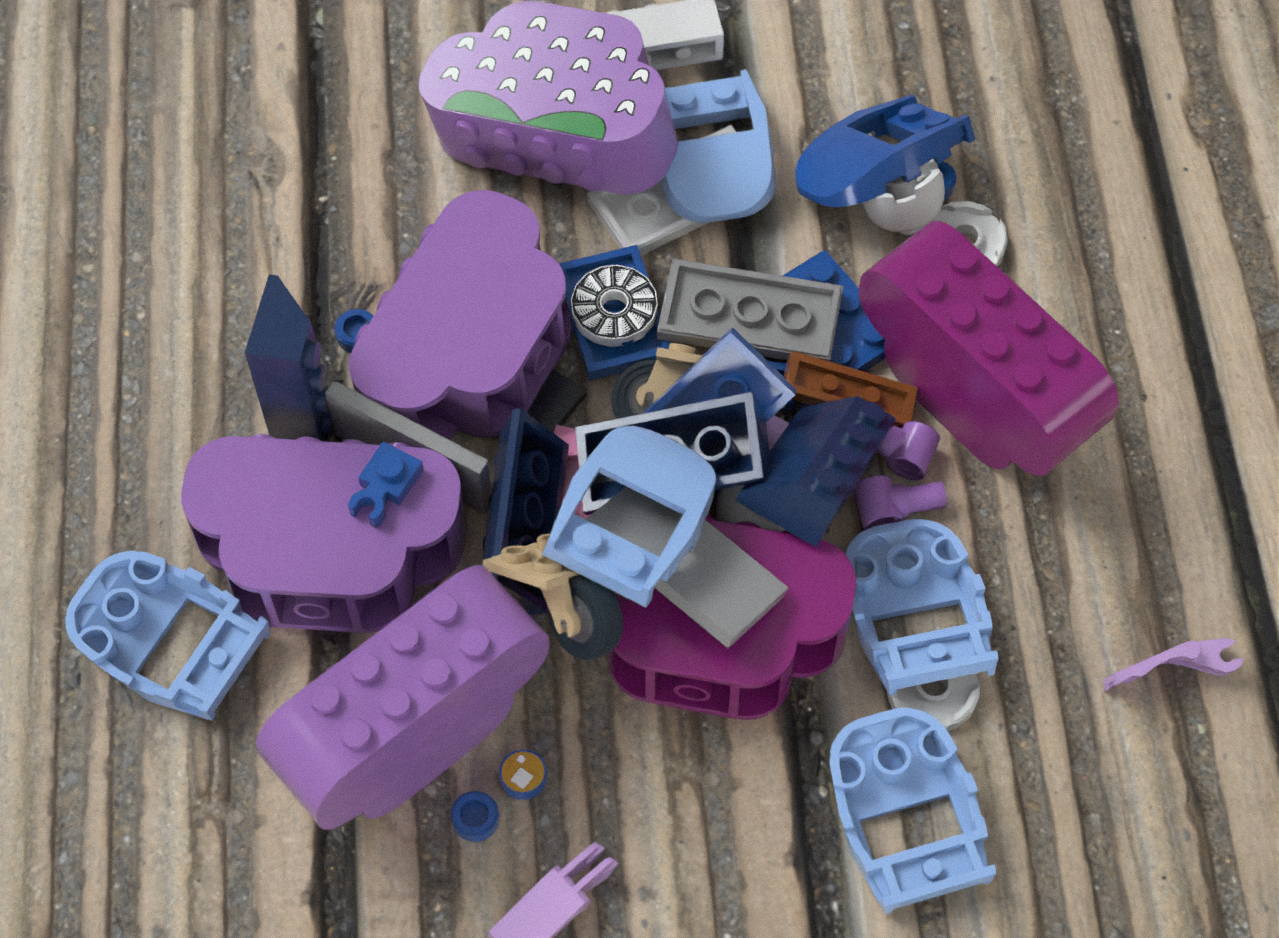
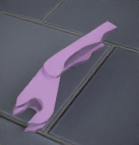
(1192, 654)
(555, 898)

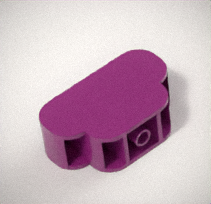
(984, 353)
(681, 665)

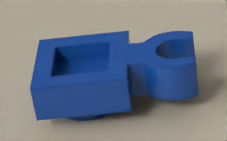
(385, 477)

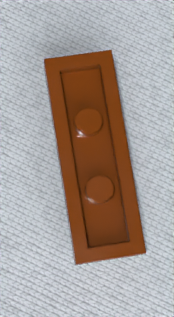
(826, 381)

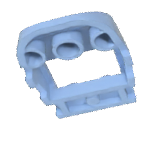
(721, 173)
(655, 469)
(913, 570)
(130, 608)
(894, 765)

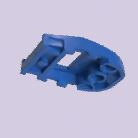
(853, 167)

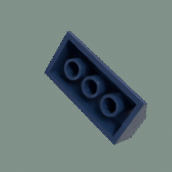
(287, 367)
(723, 431)
(818, 465)
(524, 496)

